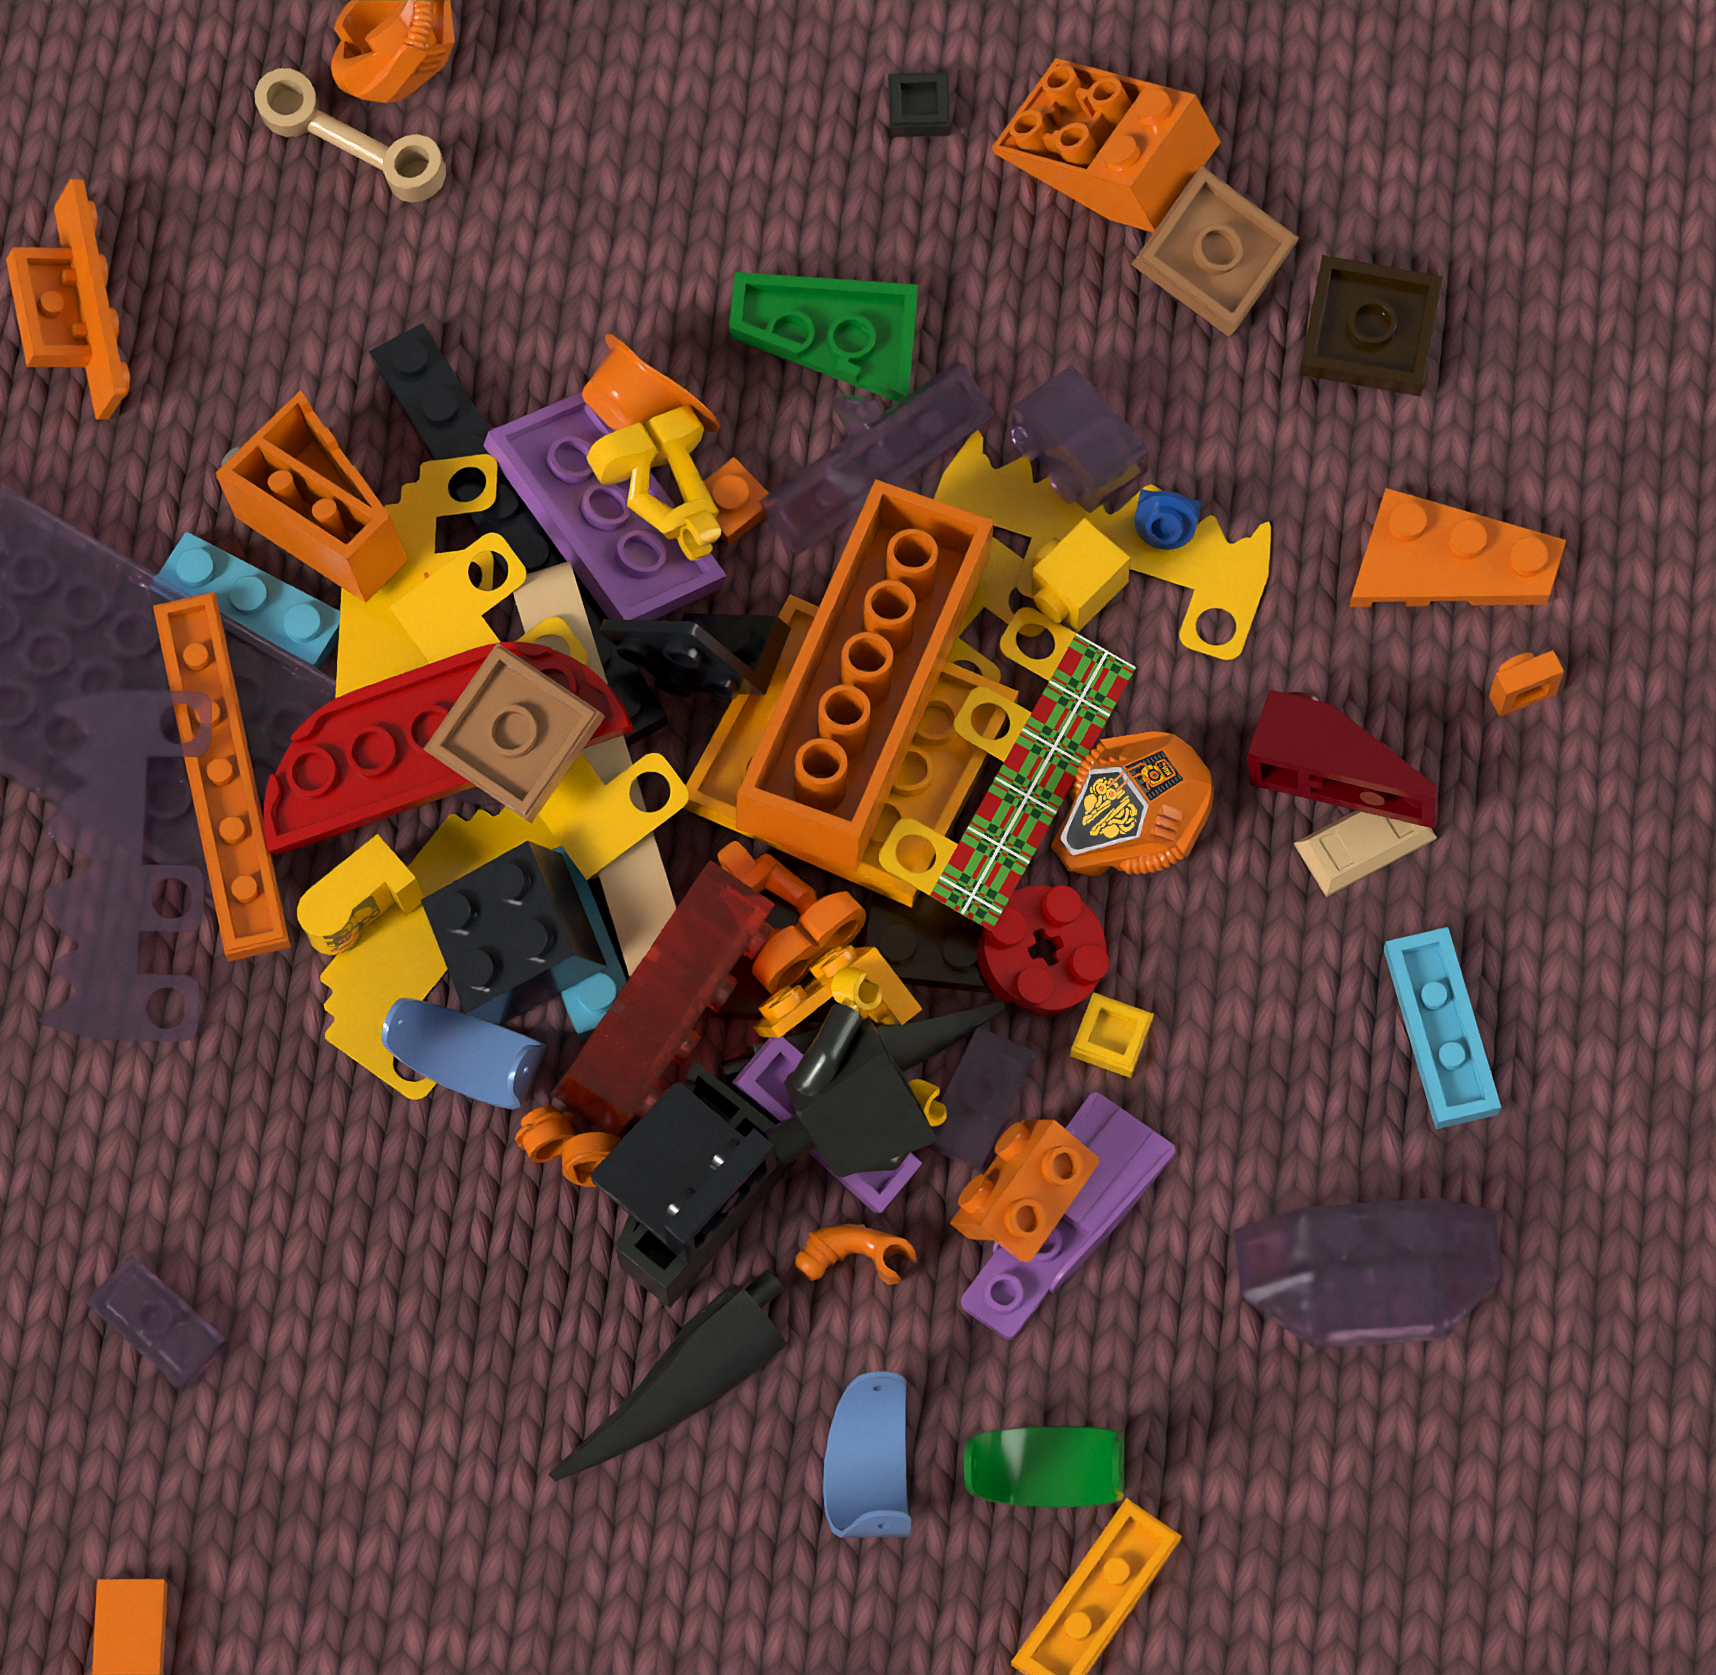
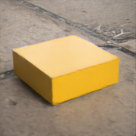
(1111, 1035)

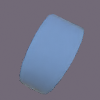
(463, 1051)
(868, 1460)

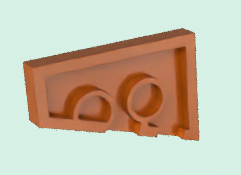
(1449, 554)

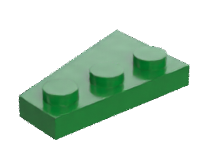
(831, 326)

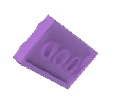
(610, 547)

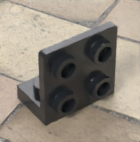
(703, 651)
(684, 1171)

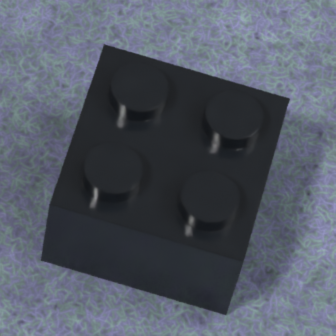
(513, 933)

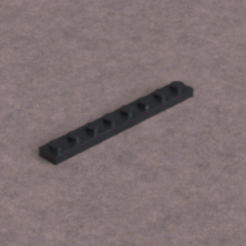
(453, 429)

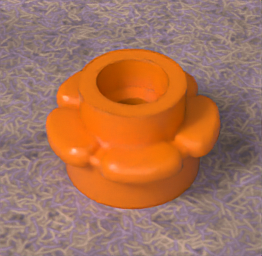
(545, 1133)

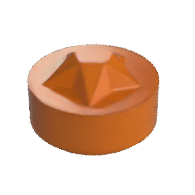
(584, 1153)

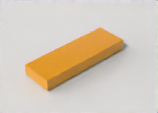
(1098, 1595)

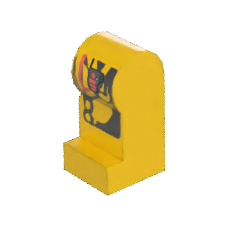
(356, 896)

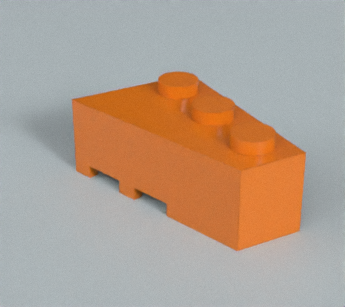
(312, 501)

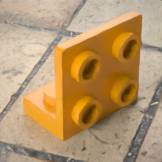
(792, 1005)

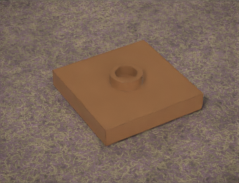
(1215, 251)
(514, 732)

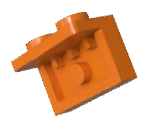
(1025, 1187)

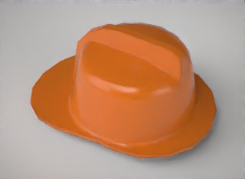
(633, 392)

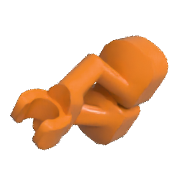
(821, 923)

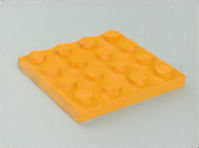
(928, 787)

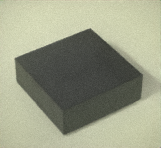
(919, 104)

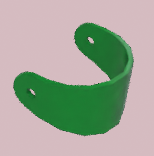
(1046, 1466)

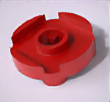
(1030, 982)

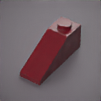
(1326, 757)

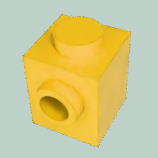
(1078, 575)

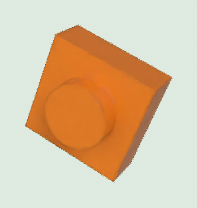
(737, 500)
(1525, 681)

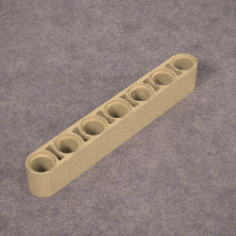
(635, 880)

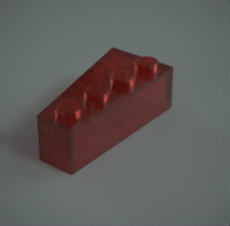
(664, 1000)

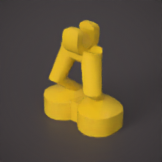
(662, 441)

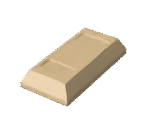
(1358, 848)

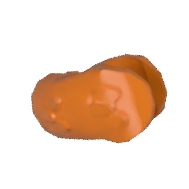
(836, 1242)

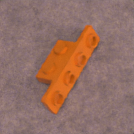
(66, 304)

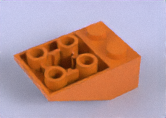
(1109, 141)

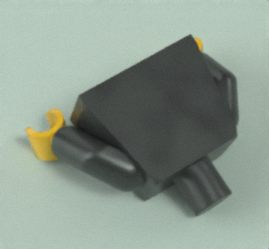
(853, 1093)

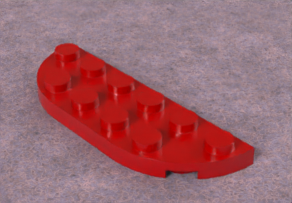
(366, 751)

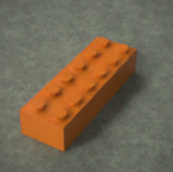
(864, 675)

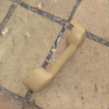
(292, 109)

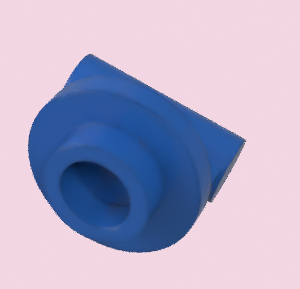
(1166, 518)

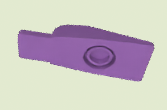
(1130, 1160)

